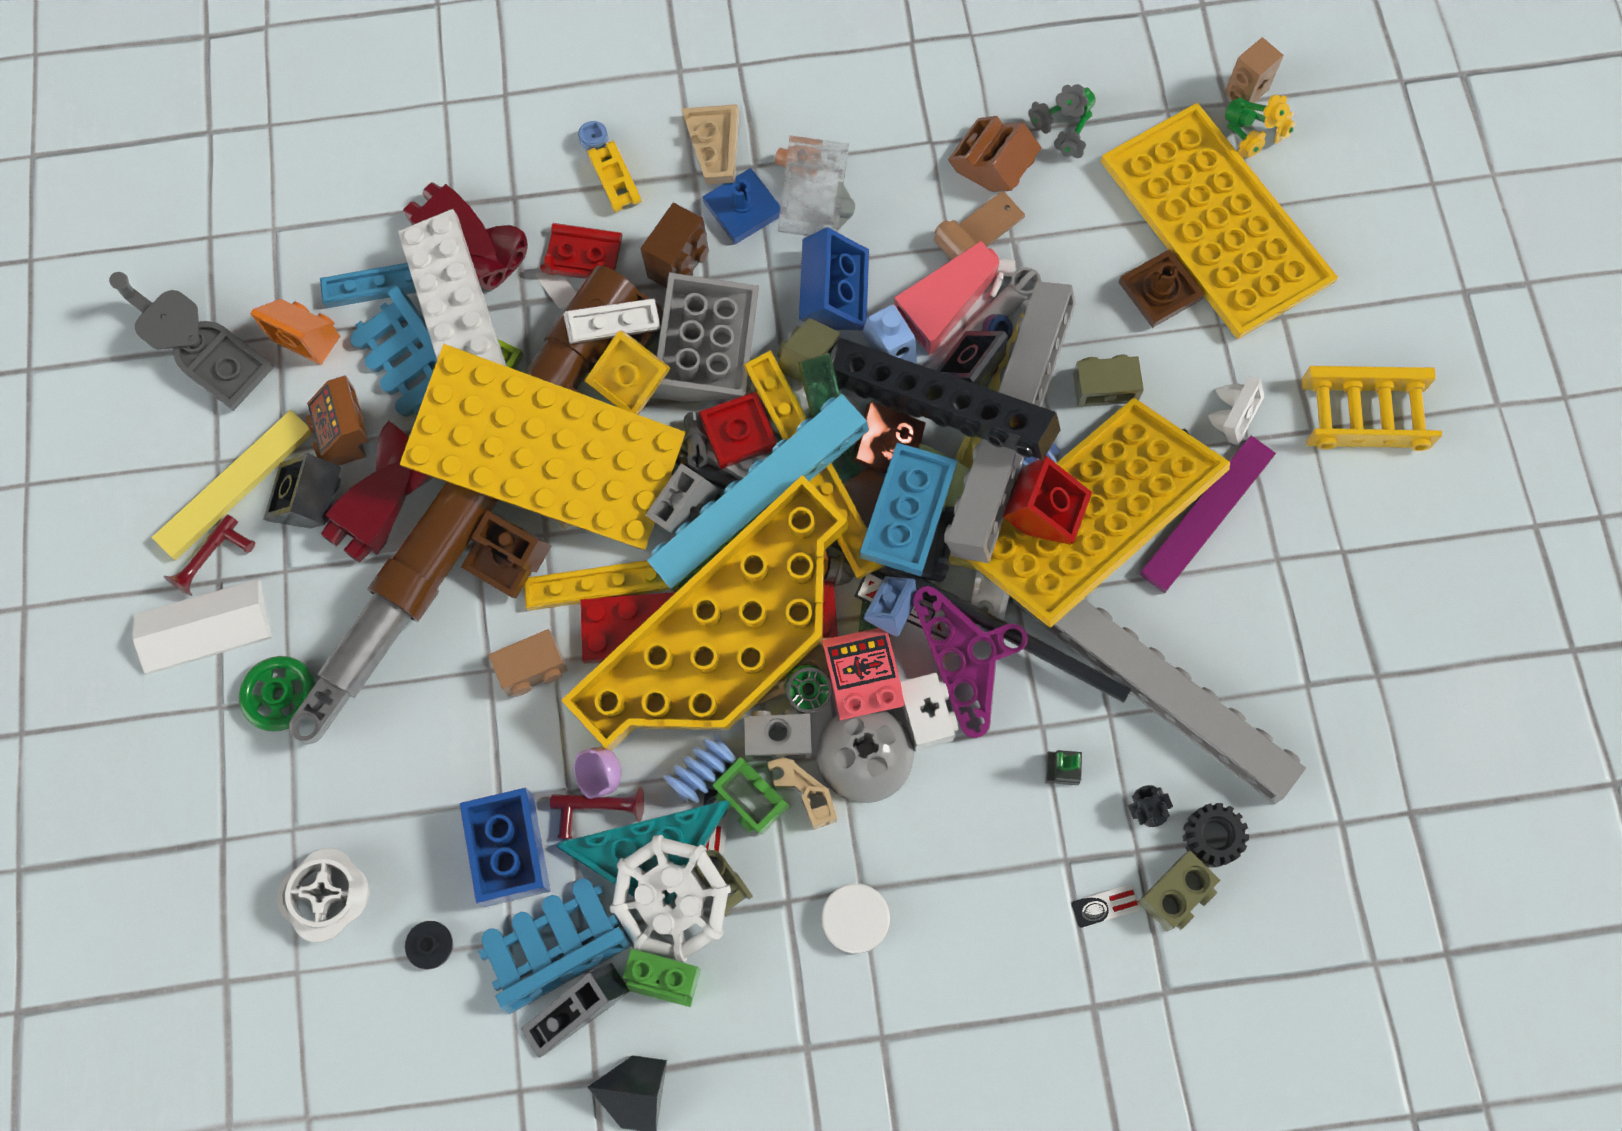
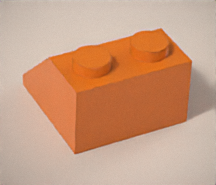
(297, 329)

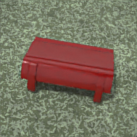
(577, 250)

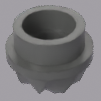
(839, 570)

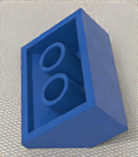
(834, 281)

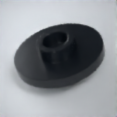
(429, 945)

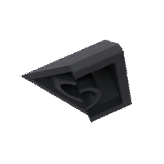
(633, 1092)

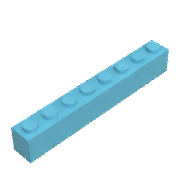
(805, 454)

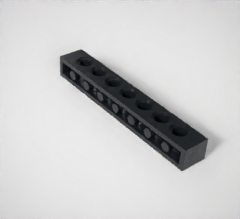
(916, 388)

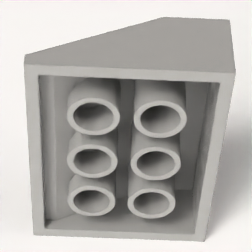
(706, 338)

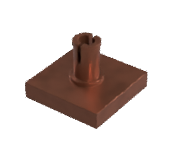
(886, 430)

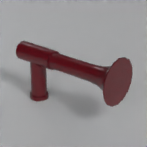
(223, 531)
(567, 803)

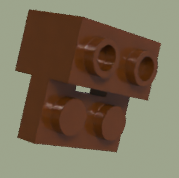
(520, 546)

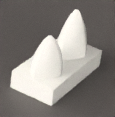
(1245, 404)

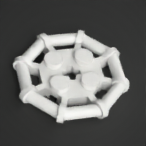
(663, 916)

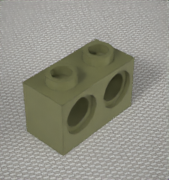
(1173, 885)

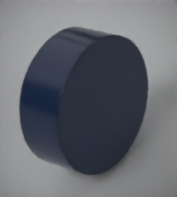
(998, 322)

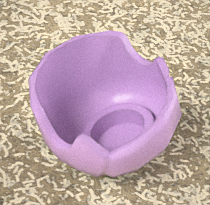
(597, 772)

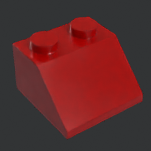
(1047, 502)

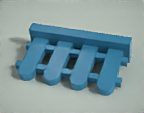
(397, 345)
(577, 957)

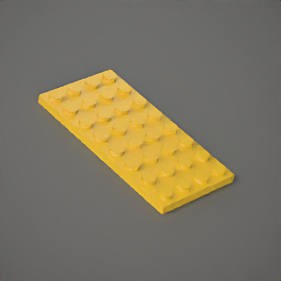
(1218, 220)
(541, 447)
(1139, 481)

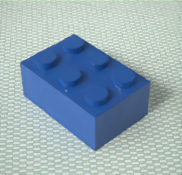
(504, 847)

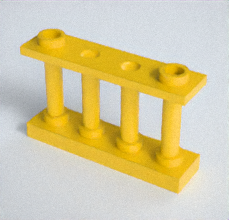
(1382, 381)

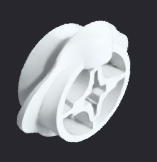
(291, 890)

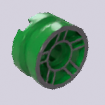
(810, 701)

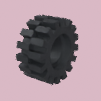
(1229, 820)

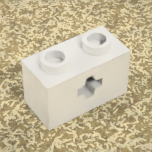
(928, 731)

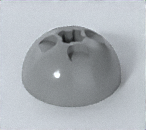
(859, 771)

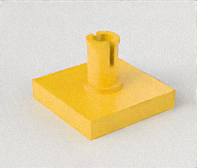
(627, 373)

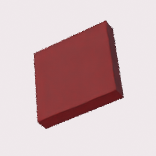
(738, 430)

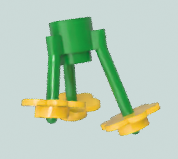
(1243, 113)

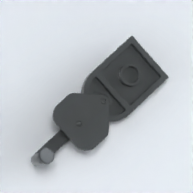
(217, 362)

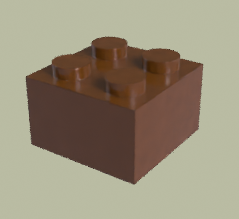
(675, 245)

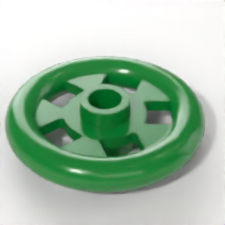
(263, 672)

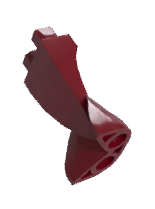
(493, 250)
(374, 503)

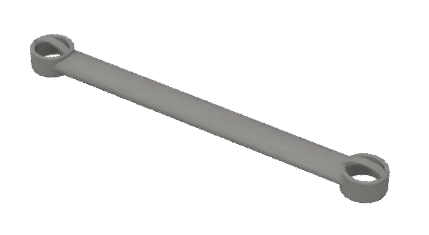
(1003, 304)

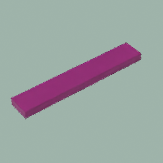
(1207, 515)

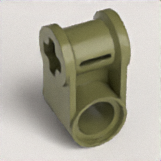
(730, 877)

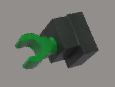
(1063, 767)

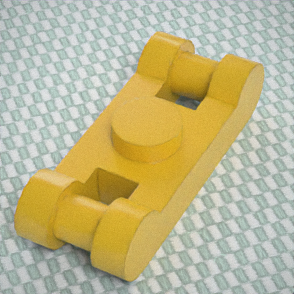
(614, 176)

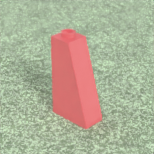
(946, 295)

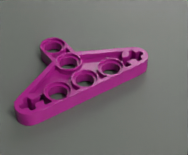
(973, 671)

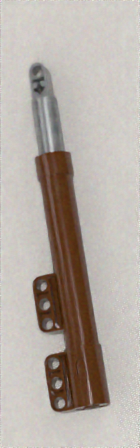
(414, 574)

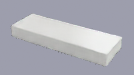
(607, 320)

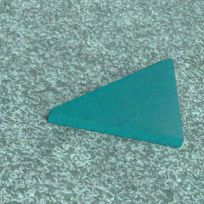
(606, 848)

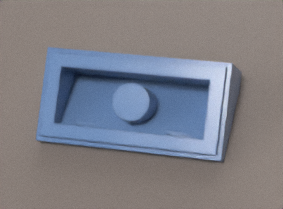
(892, 604)

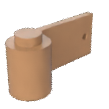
(983, 225)

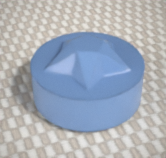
(593, 135)

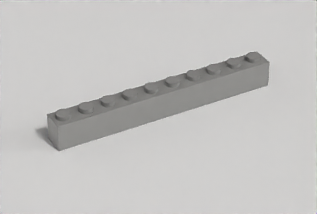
(1026, 378)
(1178, 699)

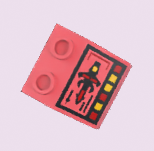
(863, 673)

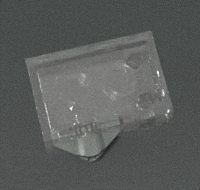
(814, 187)

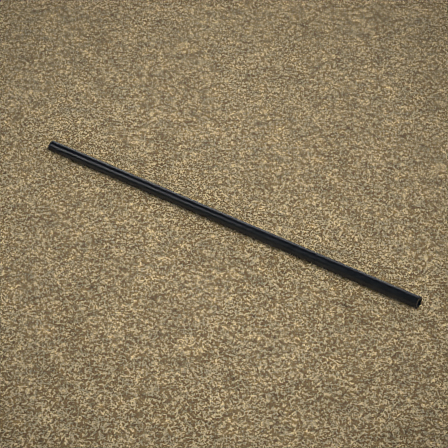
(977, 615)

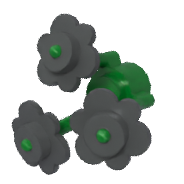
(1071, 101)

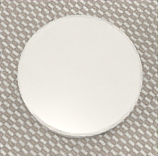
(855, 918)

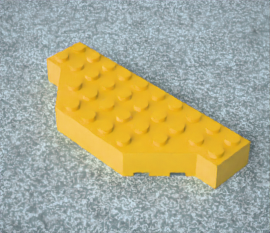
(722, 632)

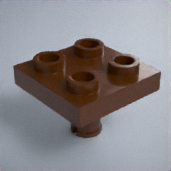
(1161, 288)

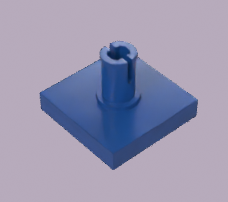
(742, 206)

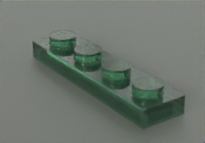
(819, 386)

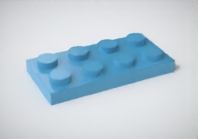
(908, 509)

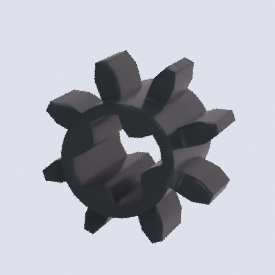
(1150, 806)

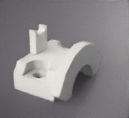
(989, 596)

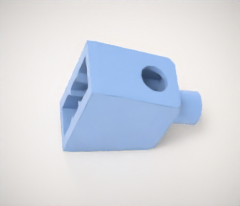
(890, 334)

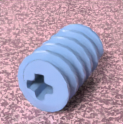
(701, 769)

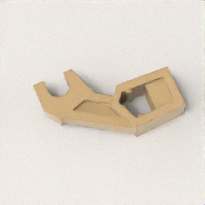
(797, 778)

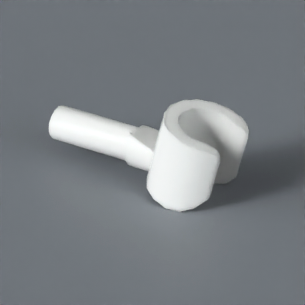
(1006, 269)

